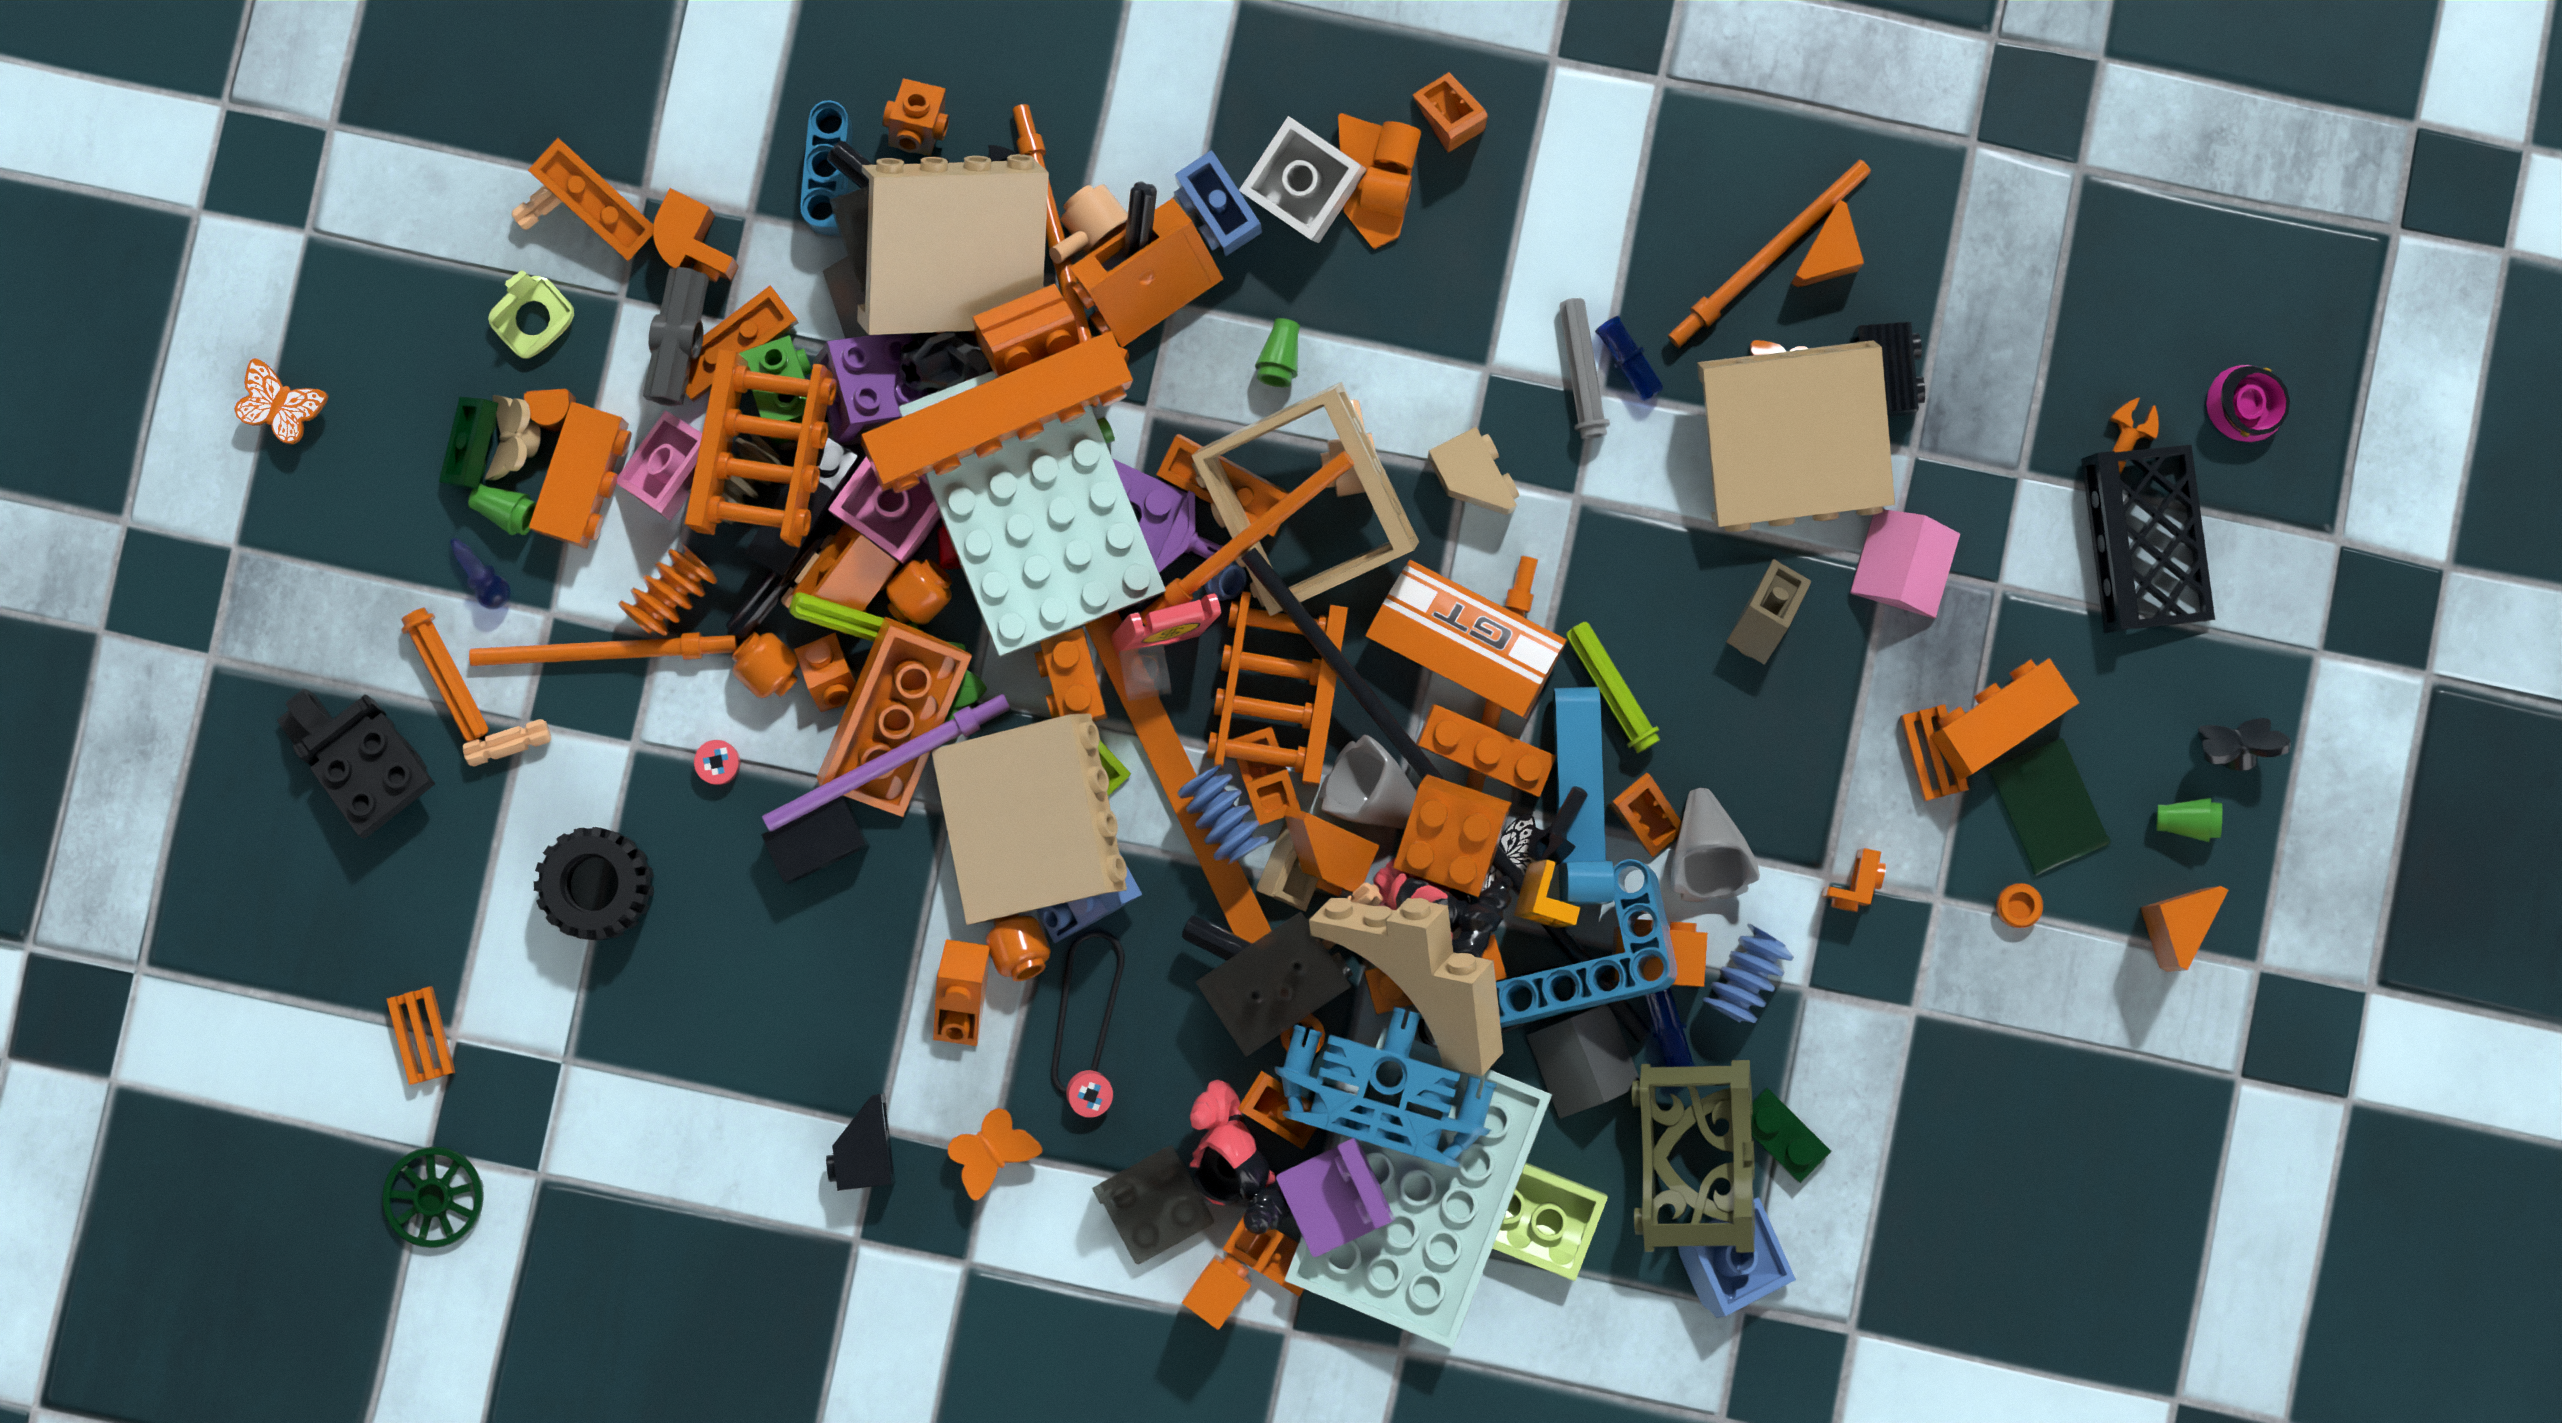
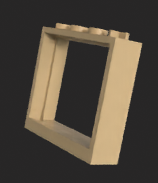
(1230, 513)

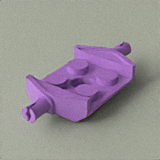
(1165, 517)

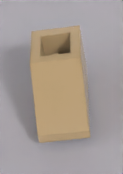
(1470, 474)

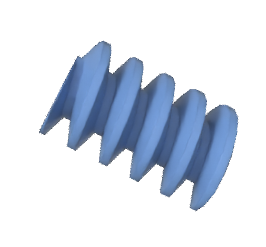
(1221, 815)
(1749, 975)

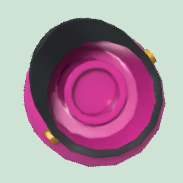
(2248, 403)

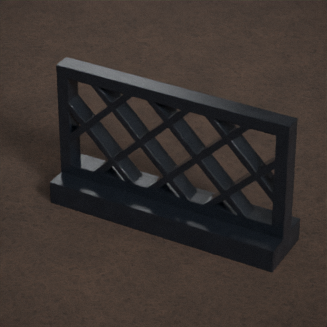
(2112, 545)

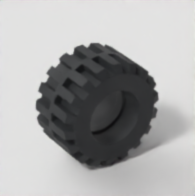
(556, 878)

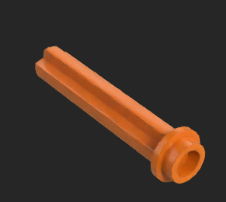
(444, 674)

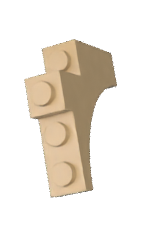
(1416, 951)

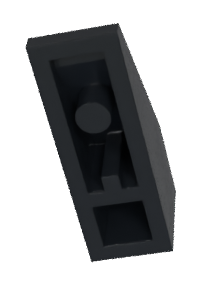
(836, 469)

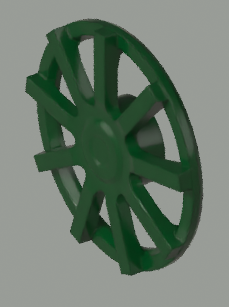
(433, 1197)

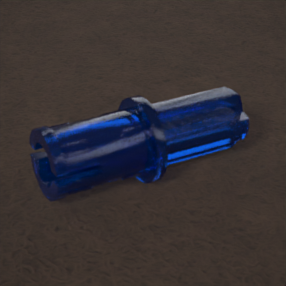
(1629, 358)
(1669, 1029)

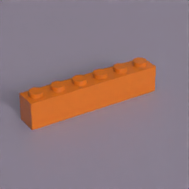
(996, 412)

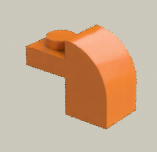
(680, 233)

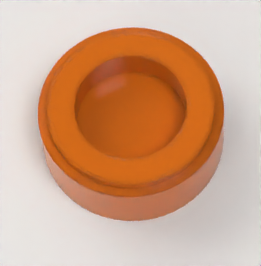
(2019, 905)

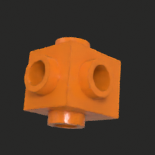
(916, 117)

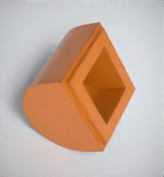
(549, 407)

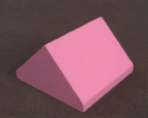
(663, 466)
(1905, 561)

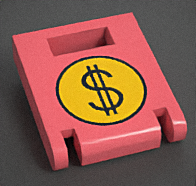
(1167, 625)

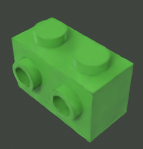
(779, 359)

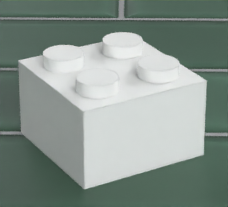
(1303, 180)

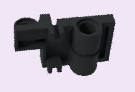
(357, 759)

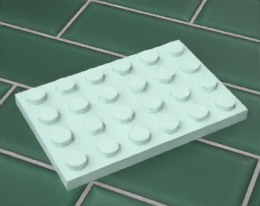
(1043, 530)
(1447, 1218)

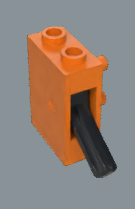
(1145, 268)

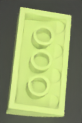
(1550, 1221)

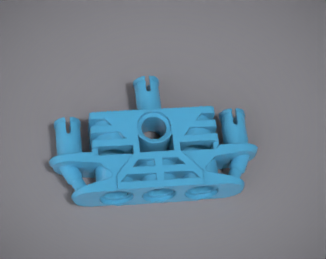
(1376, 1120)

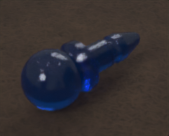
(490, 589)

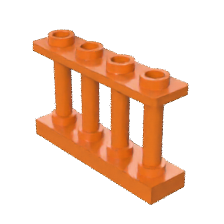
(725, 421)
(1311, 716)

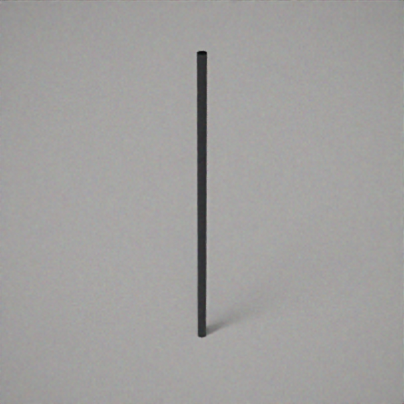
(1416, 757)

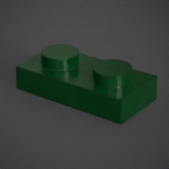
(469, 442)
(1786, 1136)

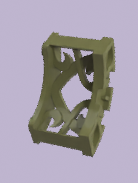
(1729, 1104)

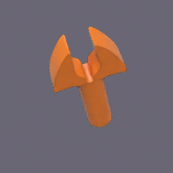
(2130, 435)

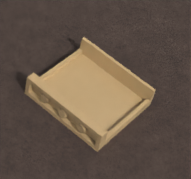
(951, 241)
(1798, 435)
(1029, 818)

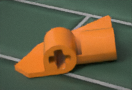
(1384, 192)

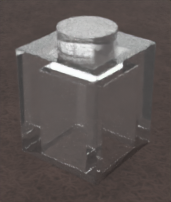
(1145, 672)

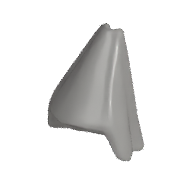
(1367, 787)
(1710, 852)

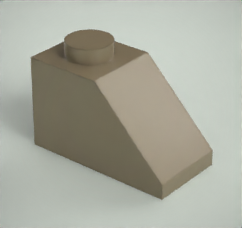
(1769, 612)

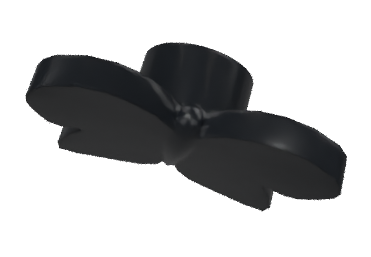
(2240, 747)

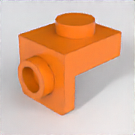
(826, 672)
(1866, 876)

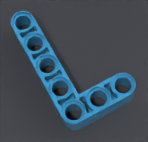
(818, 145)
(1585, 873)
(1588, 973)

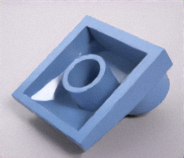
(1735, 1279)

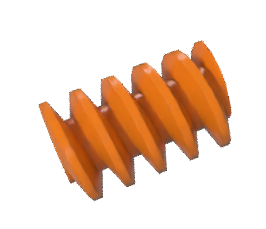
(668, 591)

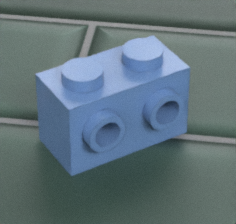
(1218, 203)

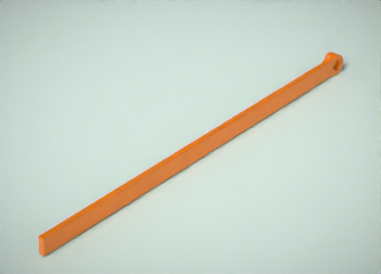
(1173, 772)

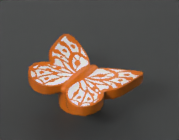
(276, 404)

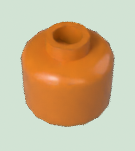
(918, 592)
(765, 665)
(1018, 947)

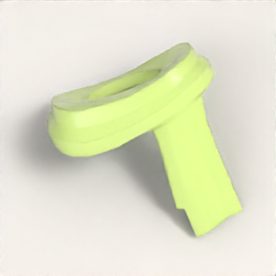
(520, 291)

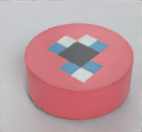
(717, 762)
(1089, 1093)

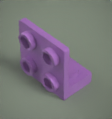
(866, 382)
(1335, 1197)

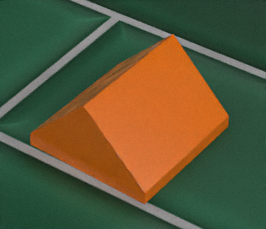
(2180, 925)

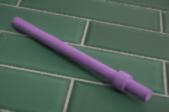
(965, 723)

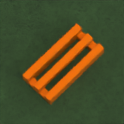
(1917, 757)
(404, 1041)

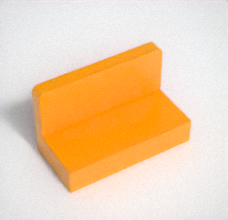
(1533, 901)

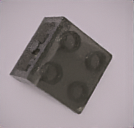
(1154, 1204)

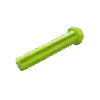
(837, 616)
(1612, 687)

